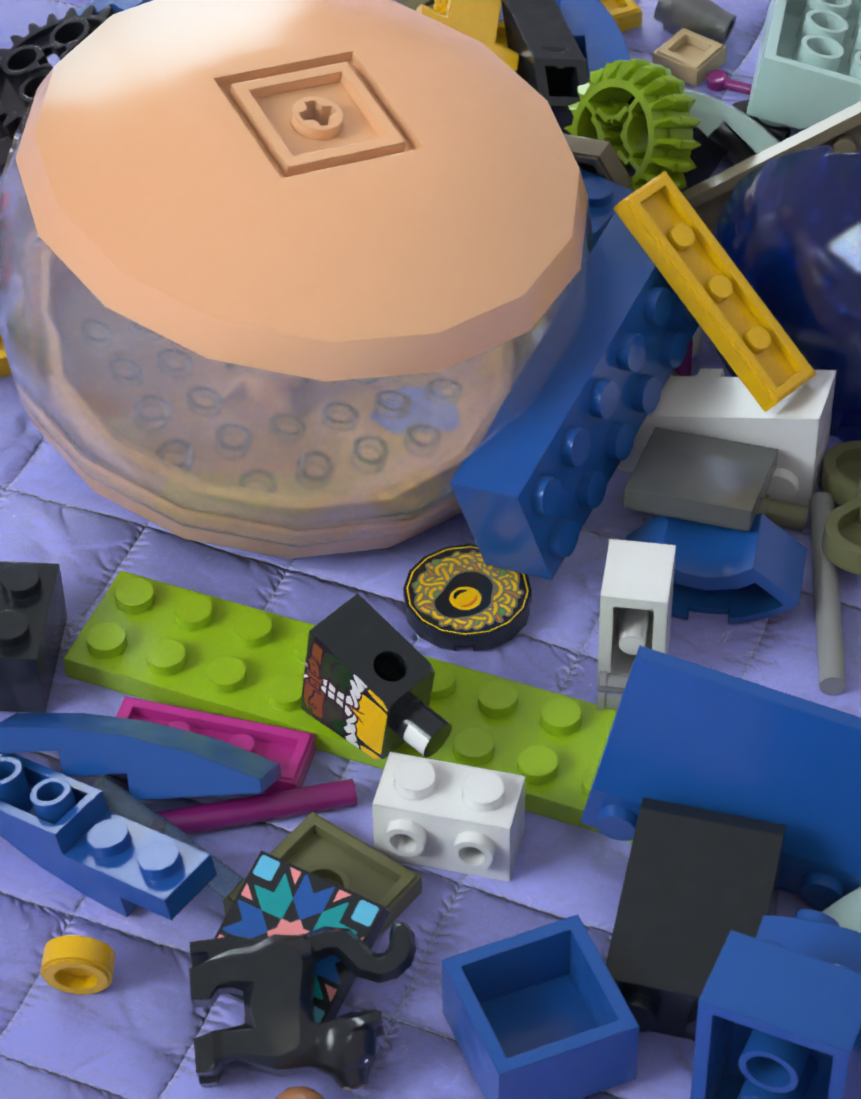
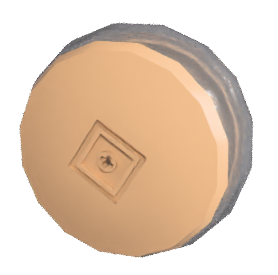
(286, 266)

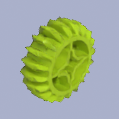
(649, 133)

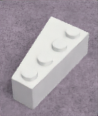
(726, 410)

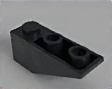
(547, 53)

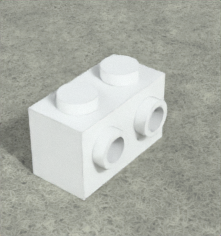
(449, 816)

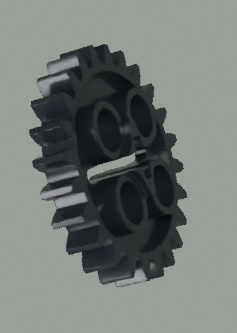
(26, 62)

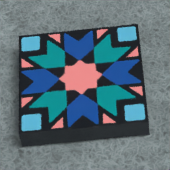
(294, 902)

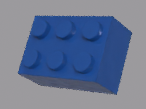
(777, 1026)

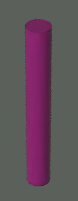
(263, 807)

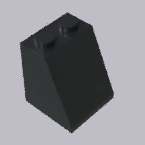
(683, 892)

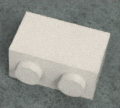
(634, 602)

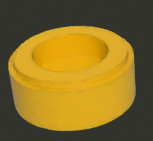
(78, 964)

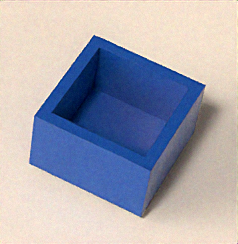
(540, 1015)

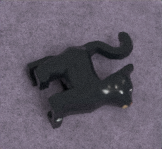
(278, 999)

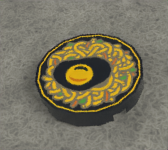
(465, 602)

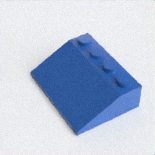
(741, 752)

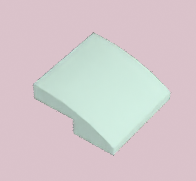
(714, 111)

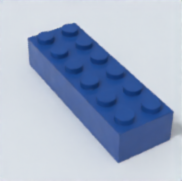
(552, 464)

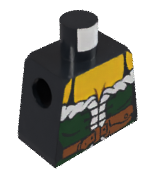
(370, 683)

